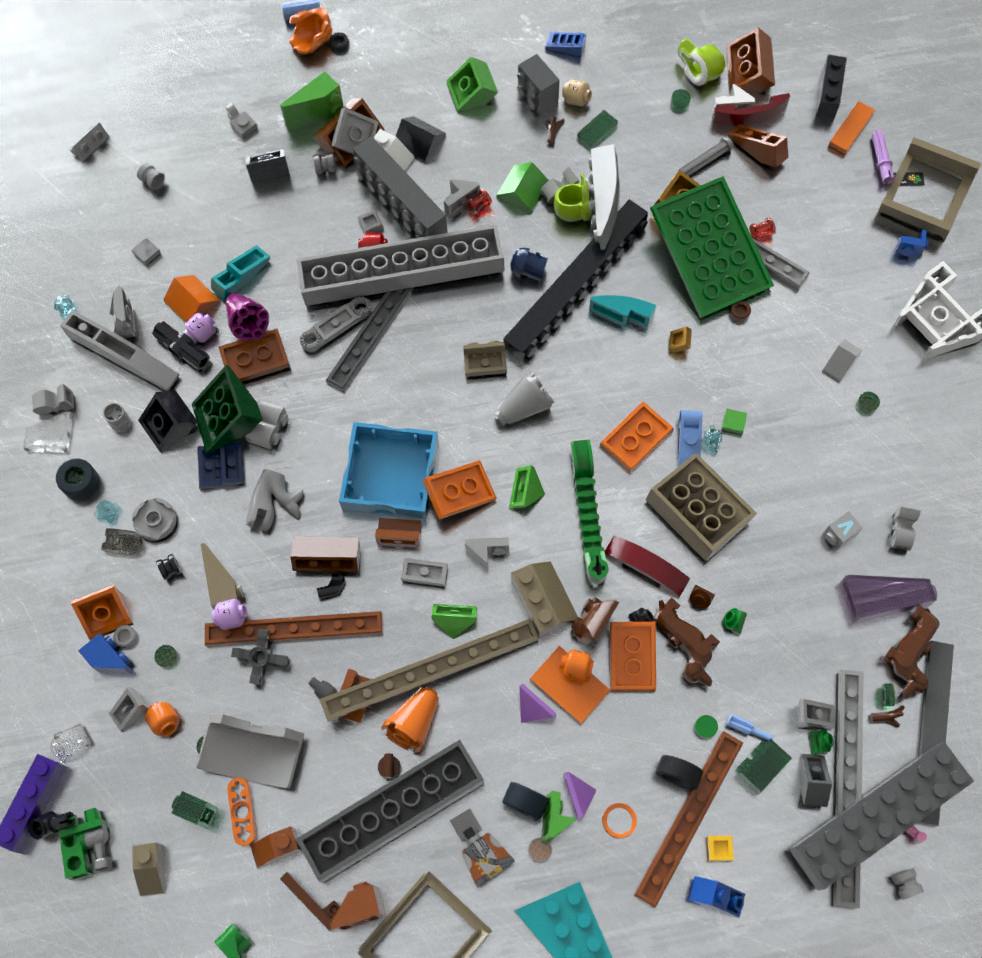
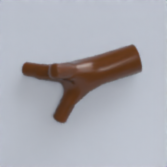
(553, 129)
(888, 716)

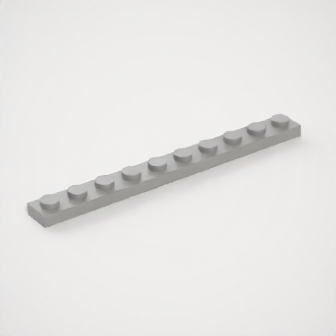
(849, 769)

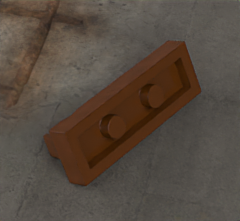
(324, 915)

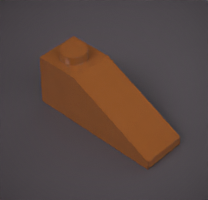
(762, 145)

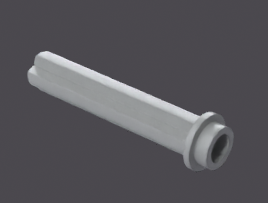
(723, 146)

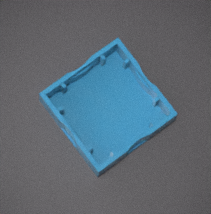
(388, 470)

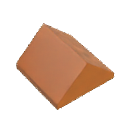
(189, 296)
(102, 611)

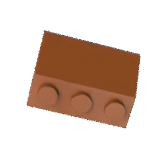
(751, 62)
(325, 135)
(359, 907)

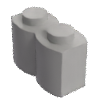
(266, 432)

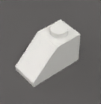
(395, 149)

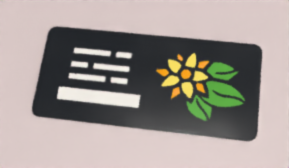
(912, 179)

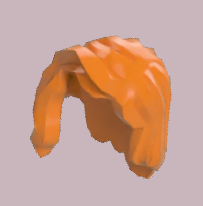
(311, 30)

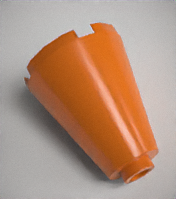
(412, 720)

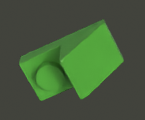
(552, 819)

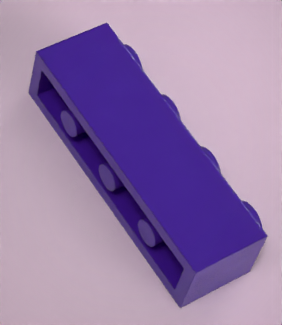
(29, 802)

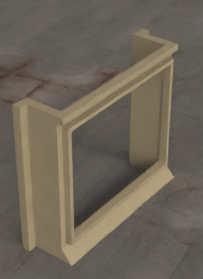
(939, 159)
(481, 929)

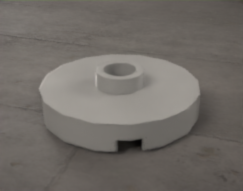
(151, 509)

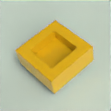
(720, 848)

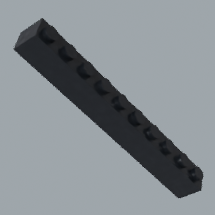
(573, 283)

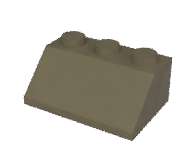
(543, 597)

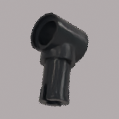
(49, 823)

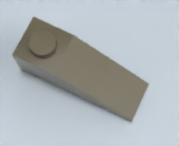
(219, 581)

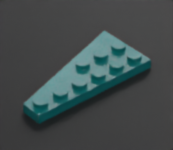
(566, 924)

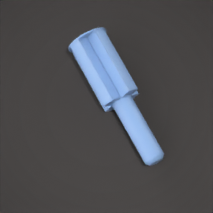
(746, 727)

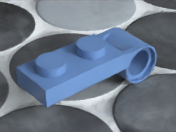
(690, 434)

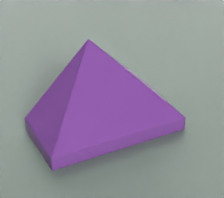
(533, 708)
(580, 794)

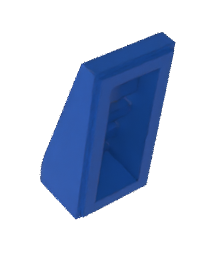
(573, 37)

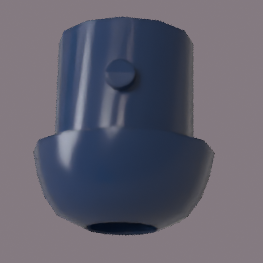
(528, 264)

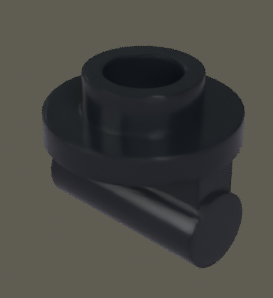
(641, 615)

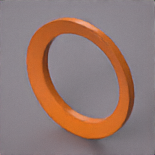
(633, 815)

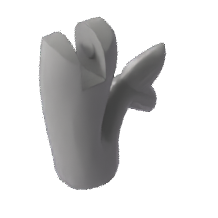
(261, 500)

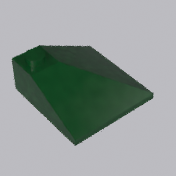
(225, 411)

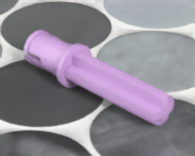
(884, 162)

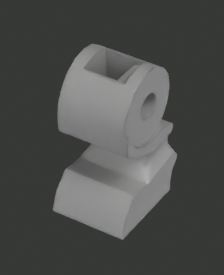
(551, 187)
(47, 401)
(904, 534)

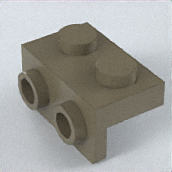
(485, 358)

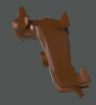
(688, 639)
(909, 650)

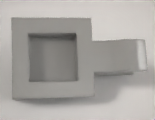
(241, 123)

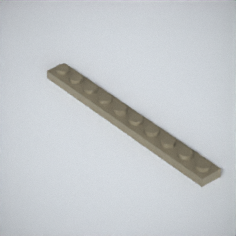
(428, 670)

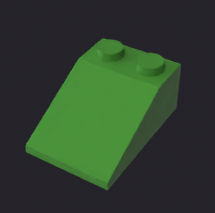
(312, 103)

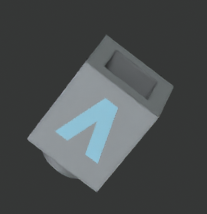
(842, 530)

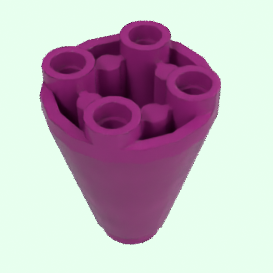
(246, 317)

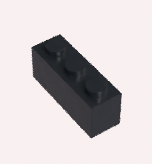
(831, 86)

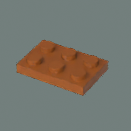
(255, 357)

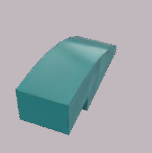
(239, 272)
(623, 308)

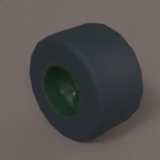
(71, 473)
(525, 800)

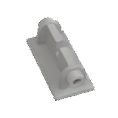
(89, 142)

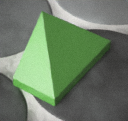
(526, 487)
(453, 618)

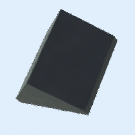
(419, 137)
(267, 166)

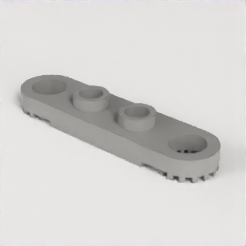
(335, 324)

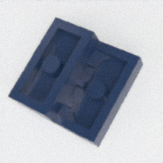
(220, 467)

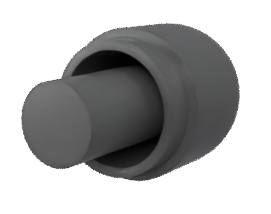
(322, 688)

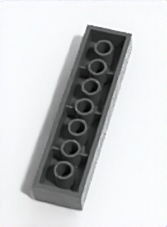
(390, 811)
(881, 816)

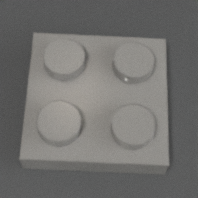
(353, 130)

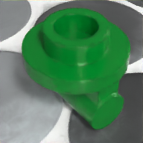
(734, 620)
(821, 741)

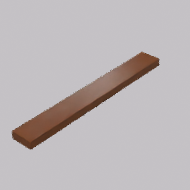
(298, 628)
(688, 820)

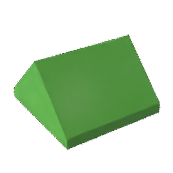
(523, 186)

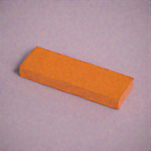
(851, 127)

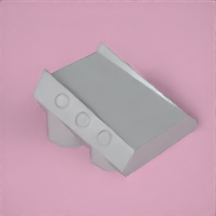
(122, 314)

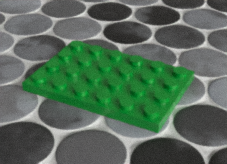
(711, 247)

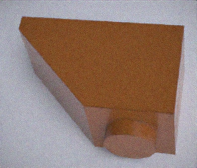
(275, 847)

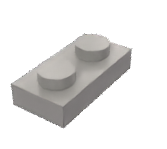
(424, 572)

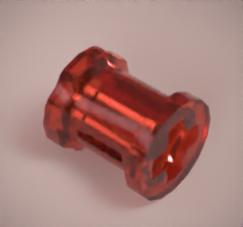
(479, 201)
(762, 229)

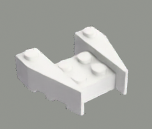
(939, 315)

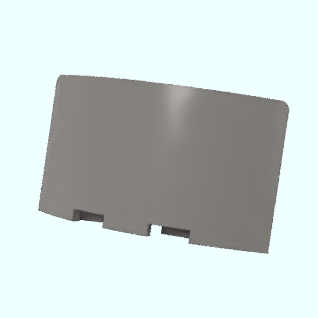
(250, 752)

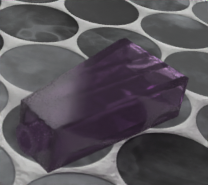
(882, 596)

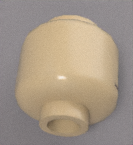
(577, 92)

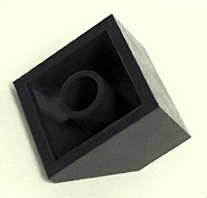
(167, 419)

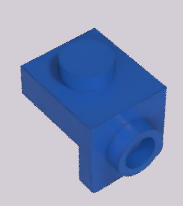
(912, 246)

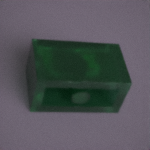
(763, 766)
(193, 809)

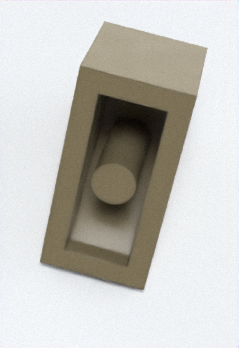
(148, 868)

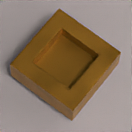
(680, 339)

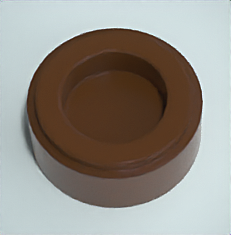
(740, 311)

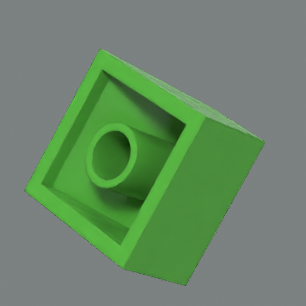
(472, 85)

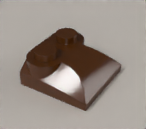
(593, 620)

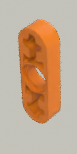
(245, 793)

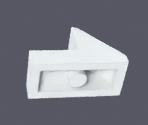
(737, 97)

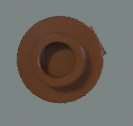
(701, 597)
(389, 766)

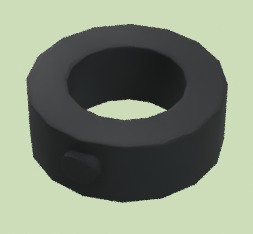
(339, 36)

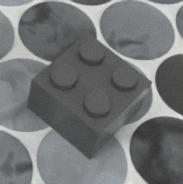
(538, 84)

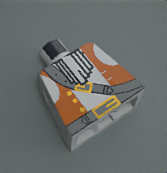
(484, 856)

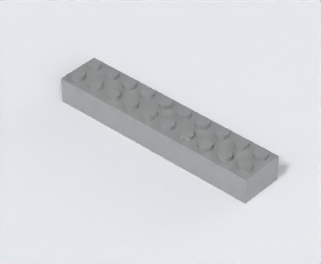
(400, 265)

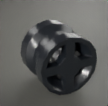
(168, 566)

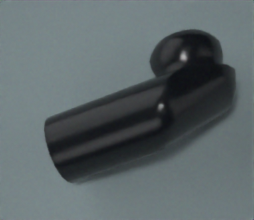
(333, 587)

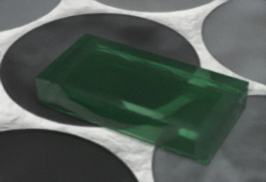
(597, 128)

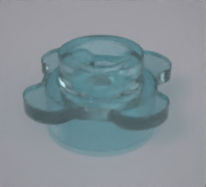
(64, 305)
(713, 437)
(104, 505)

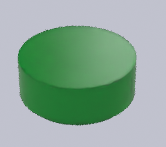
(706, 727)

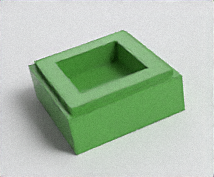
(734, 421)

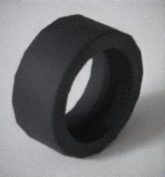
(679, 772)

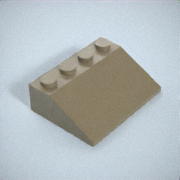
(700, 506)

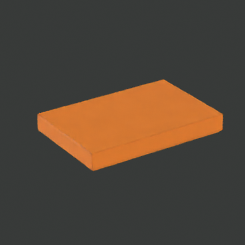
(636, 436)
(459, 489)
(632, 655)
(572, 696)

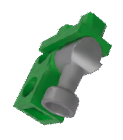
(79, 839)

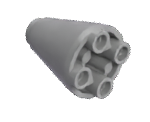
(524, 400)

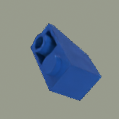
(103, 657)
(717, 896)

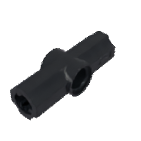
(180, 345)

